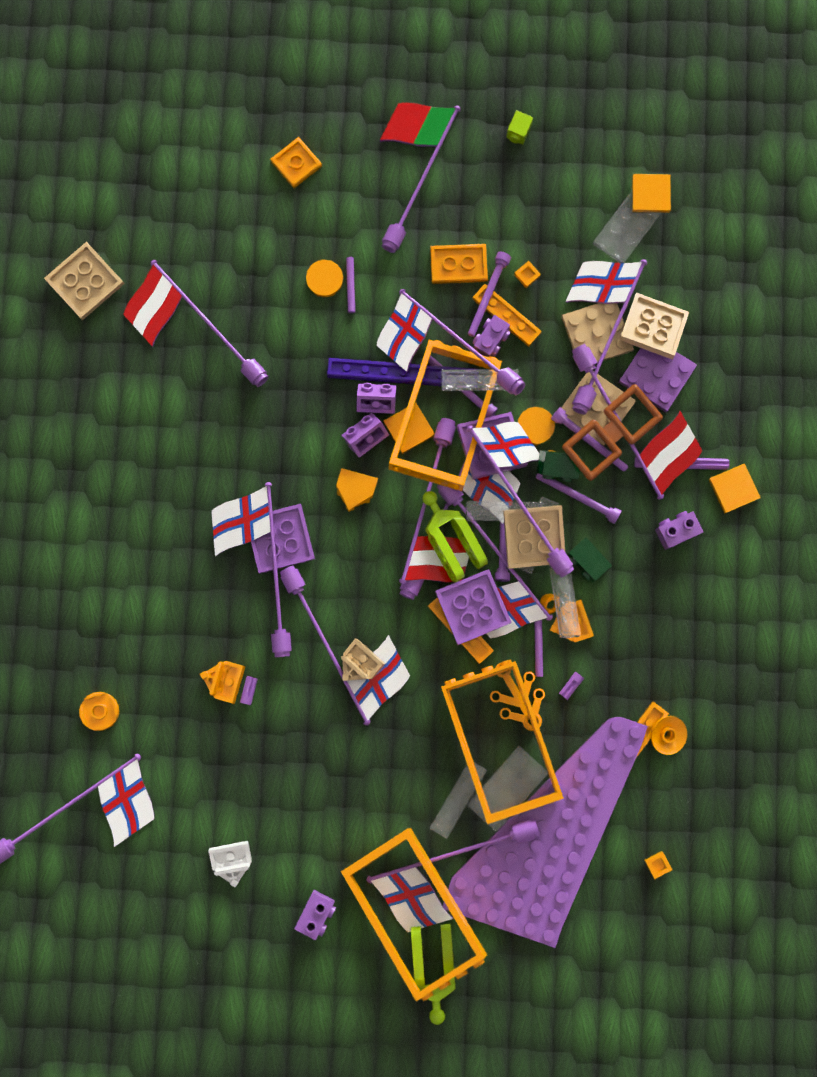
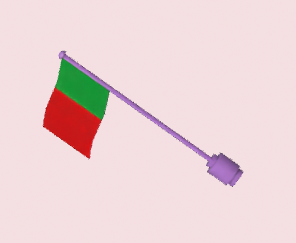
(420, 127)

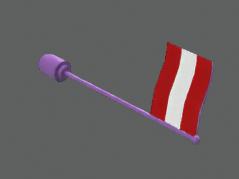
(155, 305)
(667, 452)
(422, 558)

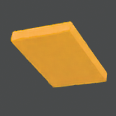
(458, 263)

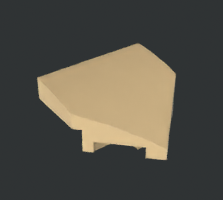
(360, 662)

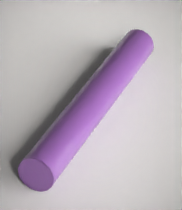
(350, 284)
(538, 649)

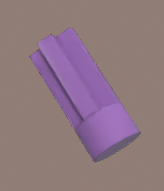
(574, 681)
(248, 690)

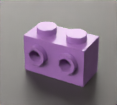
(494, 333)
(376, 398)
(365, 434)
(678, 529)
(315, 915)

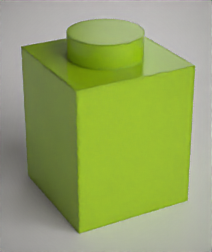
(519, 127)

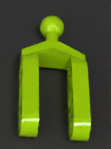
(463, 532)
(437, 1015)

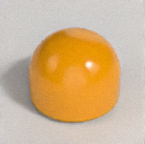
(545, 599)

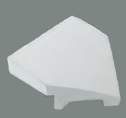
(231, 861)

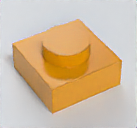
(527, 274)
(658, 865)

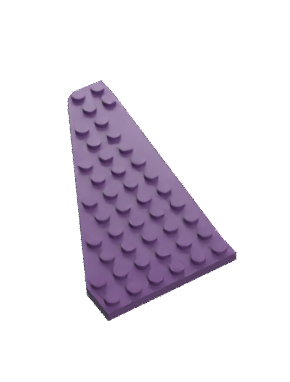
(535, 882)

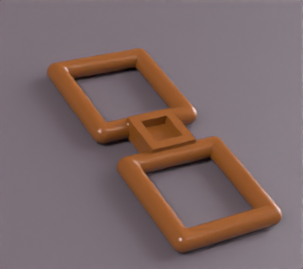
(612, 432)

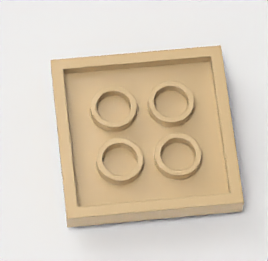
(84, 280)
(654, 326)
(593, 328)
(598, 406)
(522, 540)

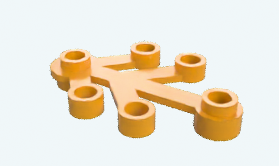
(518, 701)

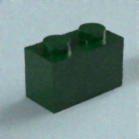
(557, 464)
(588, 560)

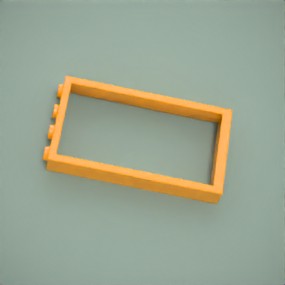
(423, 472)
(472, 678)
(460, 971)

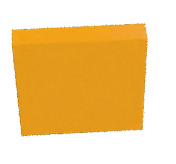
(296, 162)
(651, 193)
(417, 430)
(734, 488)

